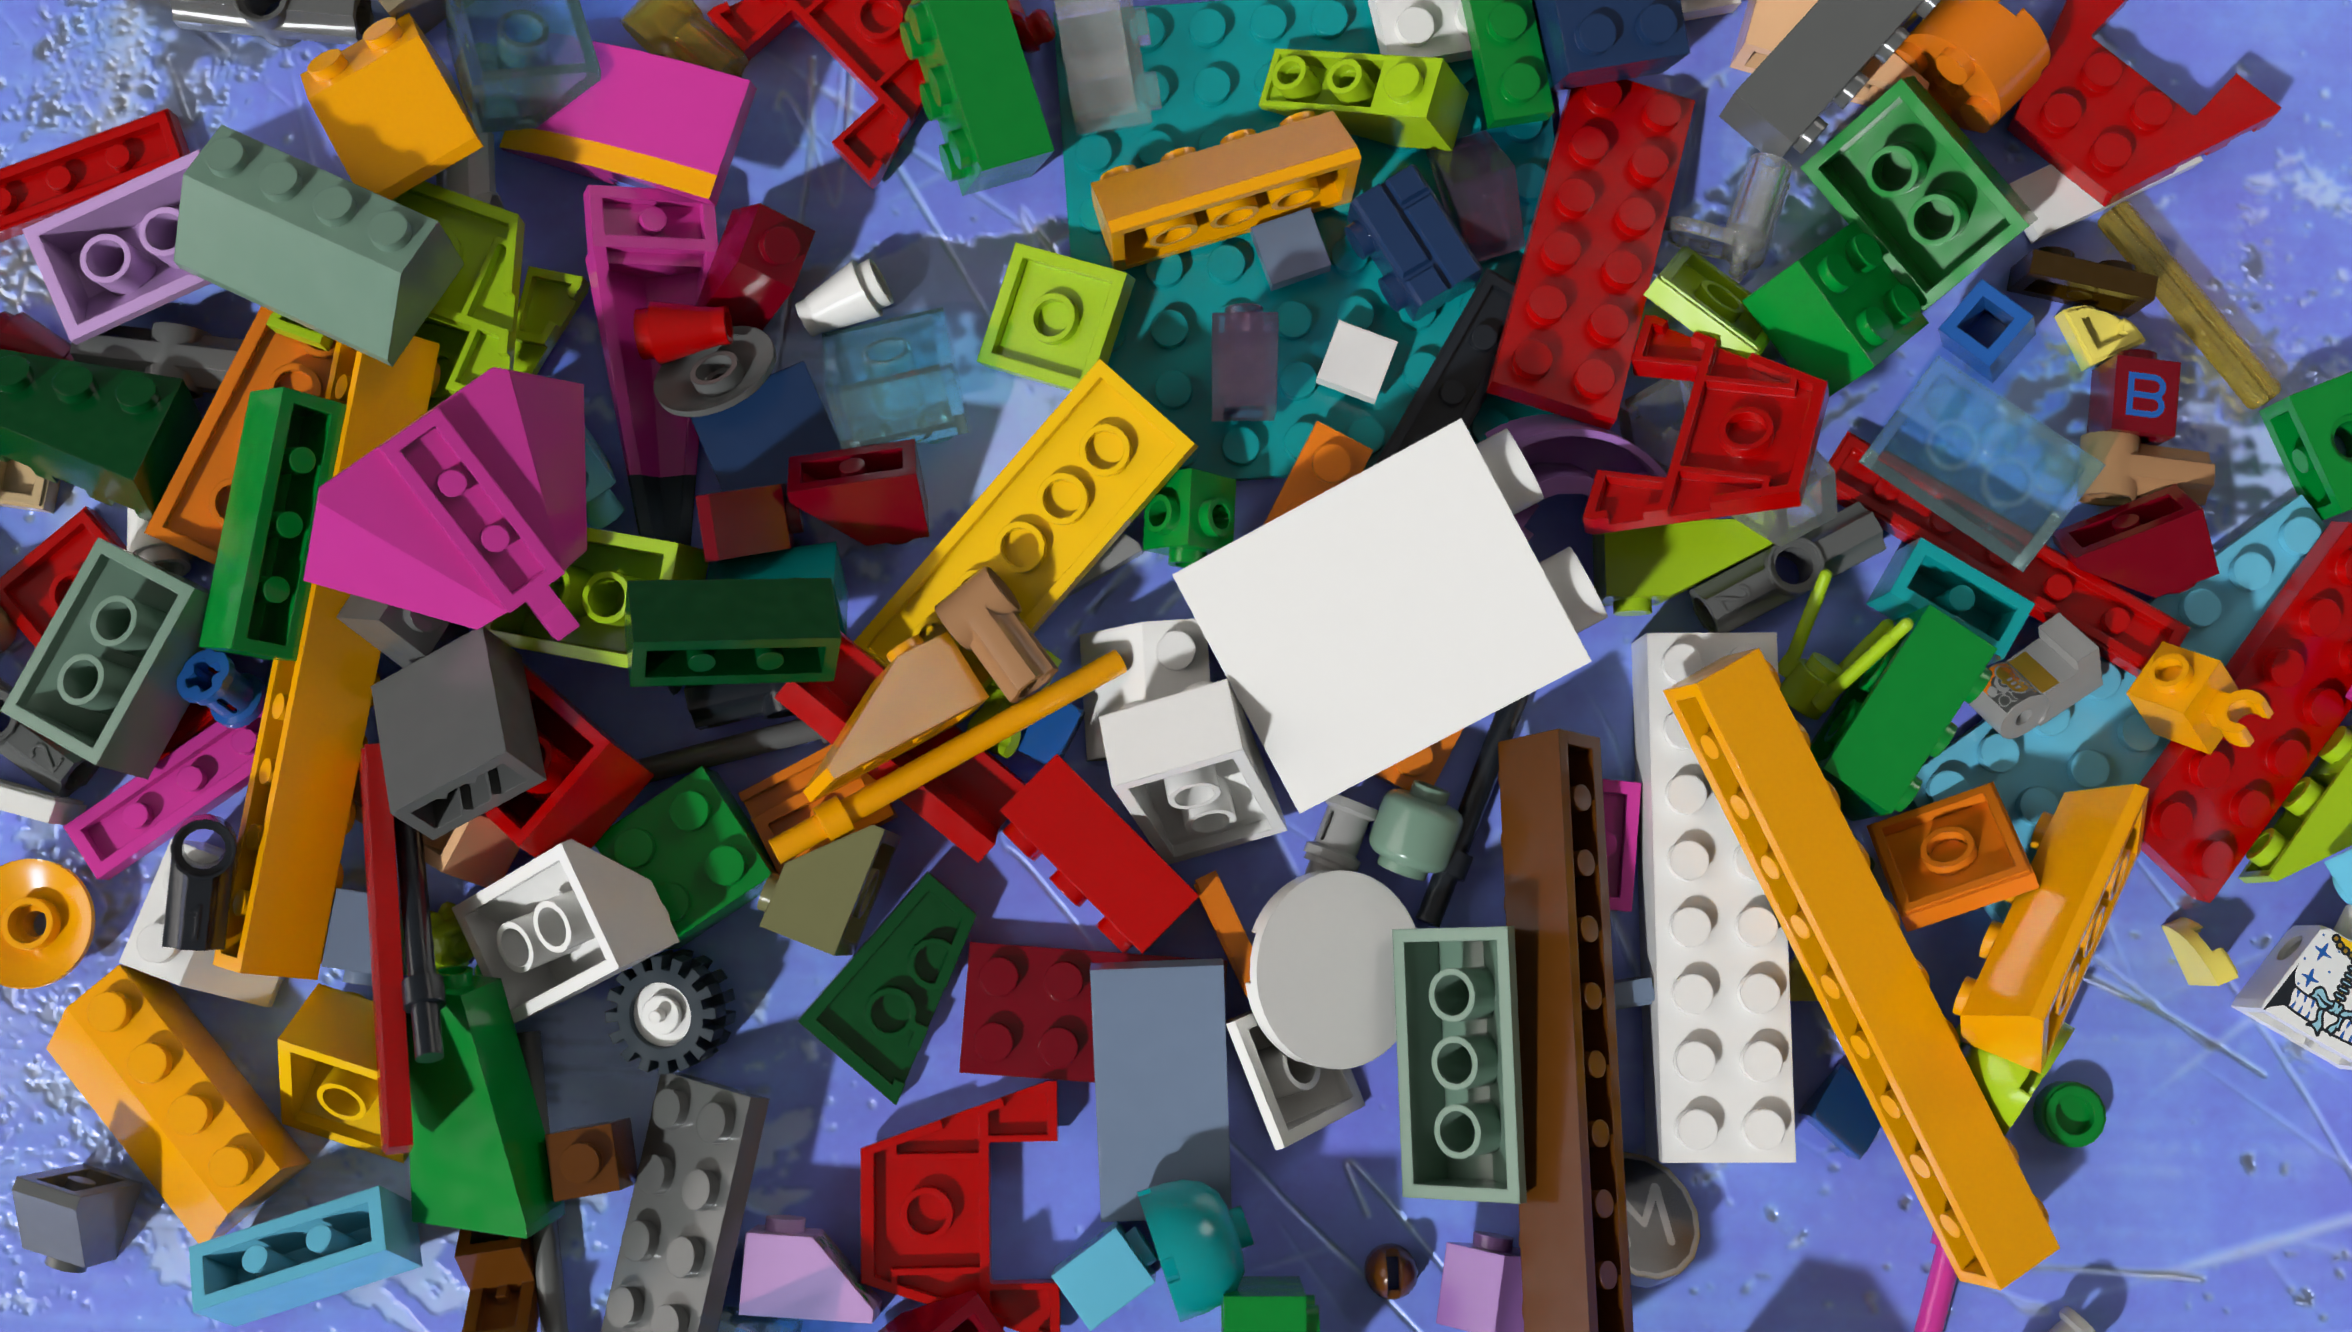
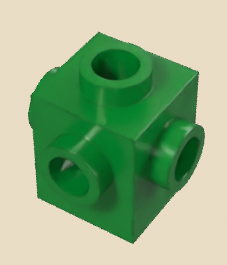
(1190, 517)

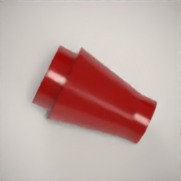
(679, 330)

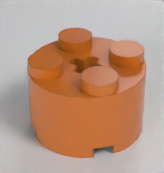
(1977, 59)

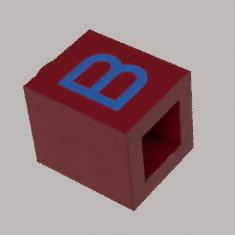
(2135, 396)

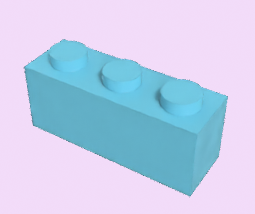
(304, 1256)

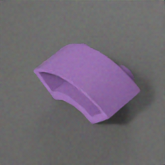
(1569, 452)
(1482, 1285)

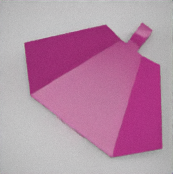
(464, 506)

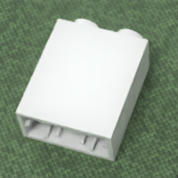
(1391, 611)

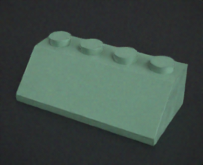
(311, 245)
(1459, 1064)

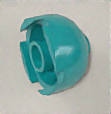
(1196, 1243)

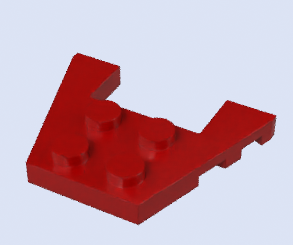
(866, 44)
(2110, 123)
(1739, 444)
(931, 1209)

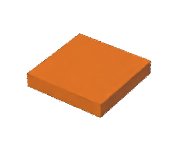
(1951, 857)

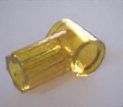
(681, 33)

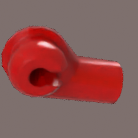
(1031, 29)

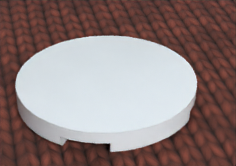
(1327, 968)

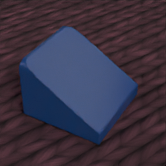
(1051, 734)
(1843, 1113)

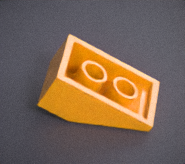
(390, 108)

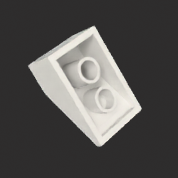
(1191, 771)

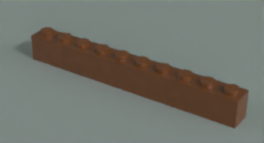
(1571, 1102)

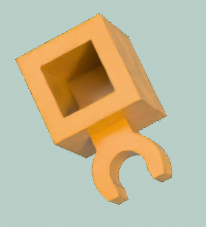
(2194, 700)

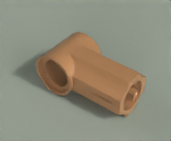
(2142, 469)
(987, 621)

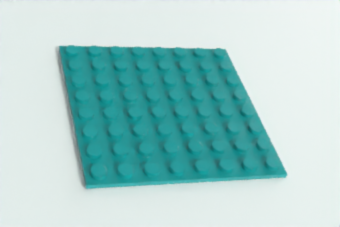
(1210, 82)

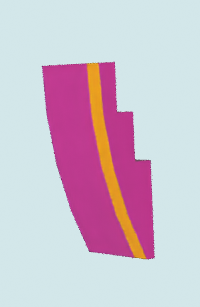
(646, 125)

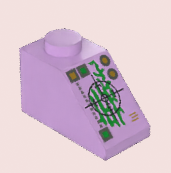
(801, 1275)

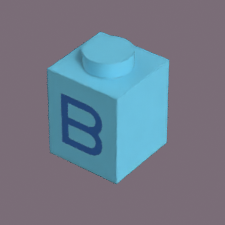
(1106, 1273)

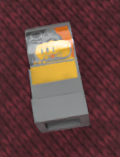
(2040, 679)

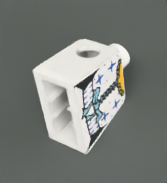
(2307, 990)

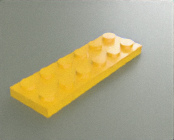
(1045, 512)

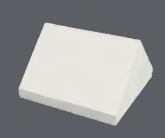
(1289, 1093)

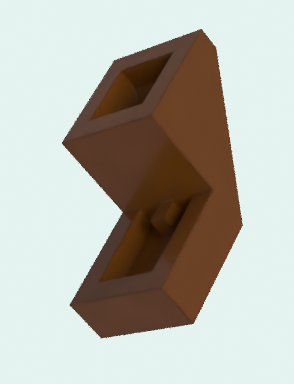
(499, 1281)

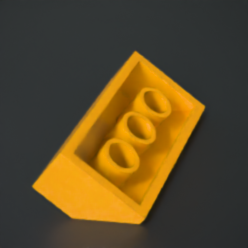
(1225, 188)
(2053, 931)
(174, 1101)

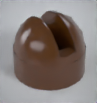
(1377, 1272)

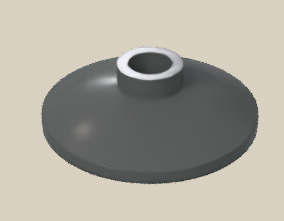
(716, 376)

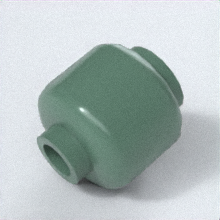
(1415, 830)

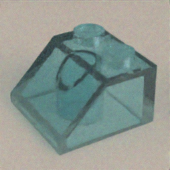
(519, 59)
(894, 381)

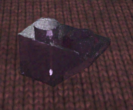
(1244, 363)

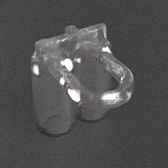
(1750, 220)

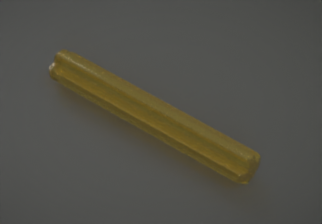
(2190, 306)

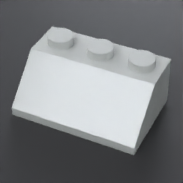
(563, 926)

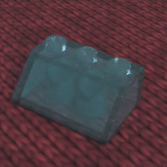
(1981, 463)

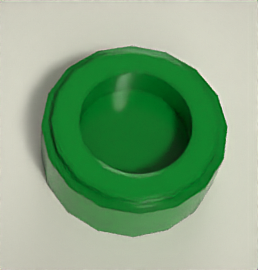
(2069, 1113)

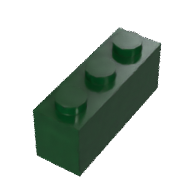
(731, 631)

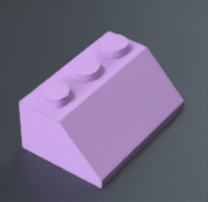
(115, 253)

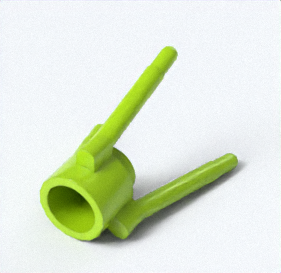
(1816, 682)

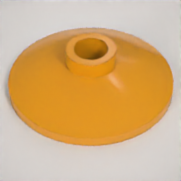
(56, 891)

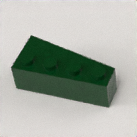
(95, 426)

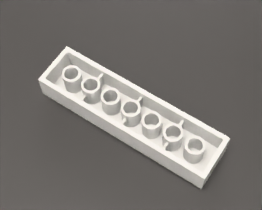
(1707, 940)

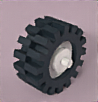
(670, 1011)

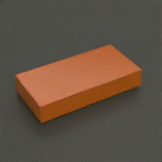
(1226, 925)

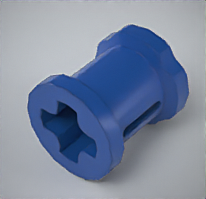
(218, 690)

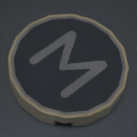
(1659, 1221)

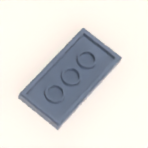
(1159, 1079)

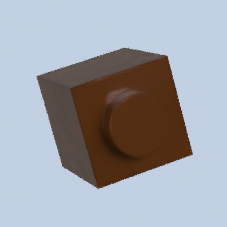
(591, 1159)

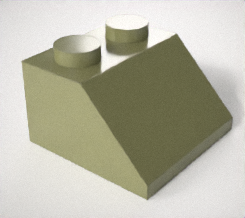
(829, 891)

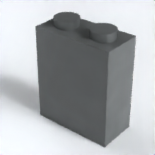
(457, 733)

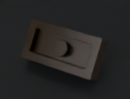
(2060, 277)

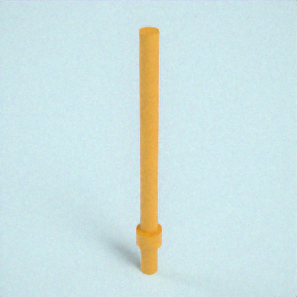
(836, 817)

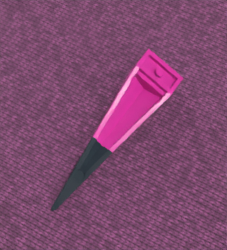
(642, 251)

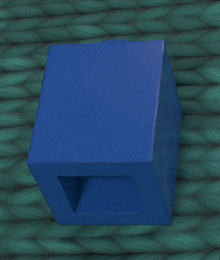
(1987, 330)

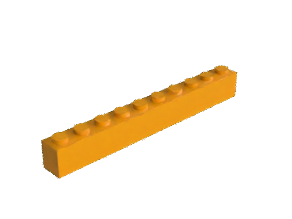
(316, 718)
(1862, 969)

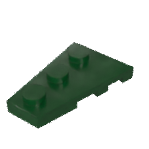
(889, 989)

